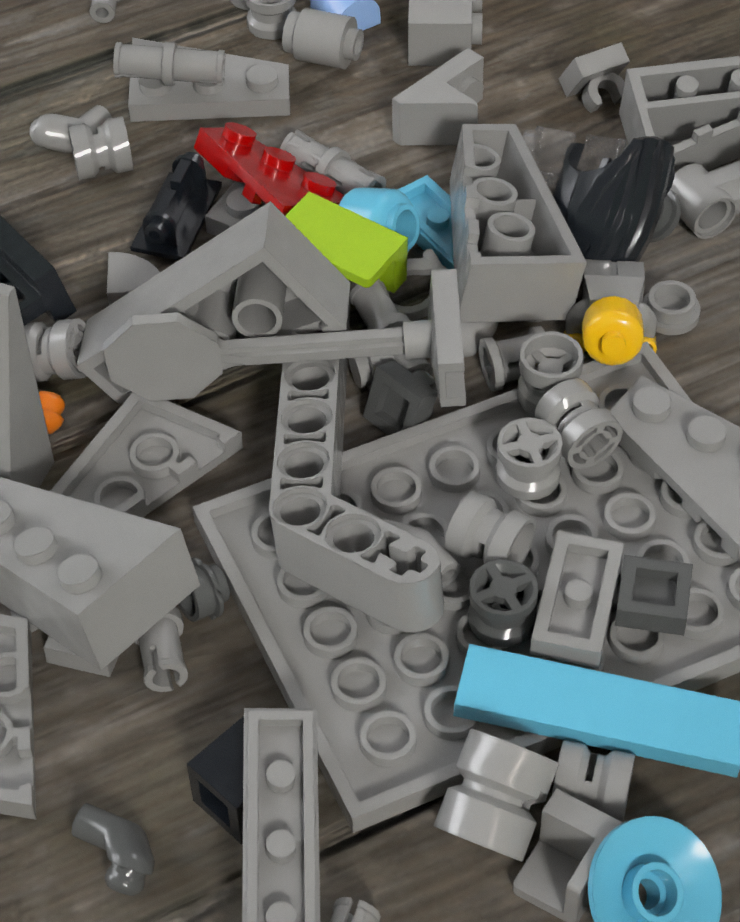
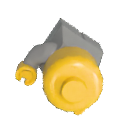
(611, 315)

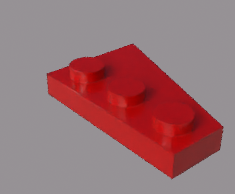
(265, 170)

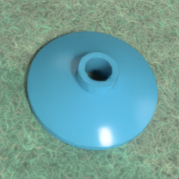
(667, 862)

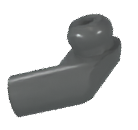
(124, 844)

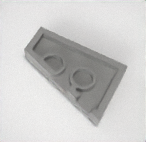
(147, 456)

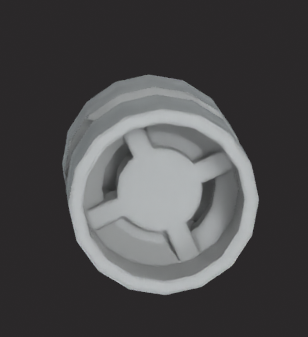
(496, 794)

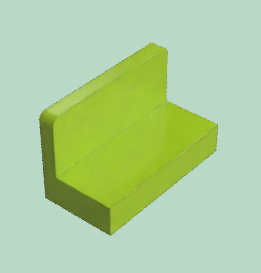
(352, 242)

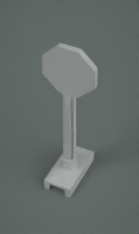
(178, 358)

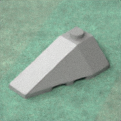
(23, 431)

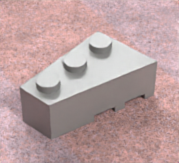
(688, 106)

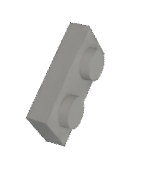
(577, 599)

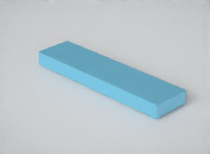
(600, 710)

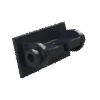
(178, 210)

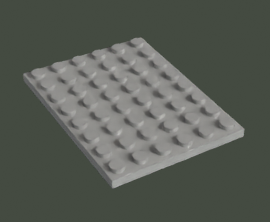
(392, 692)

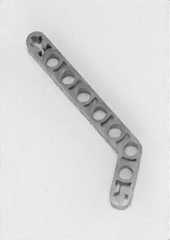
(329, 539)

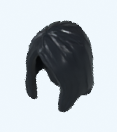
(620, 202)

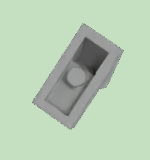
(440, 103)

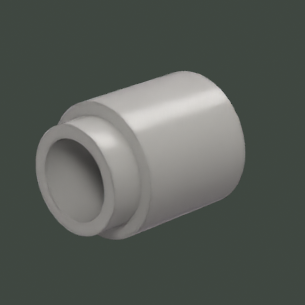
(322, 38)

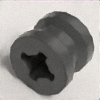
(511, 587)

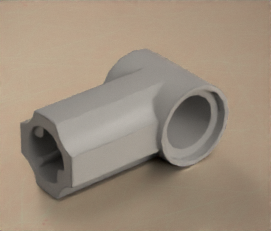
(708, 198)

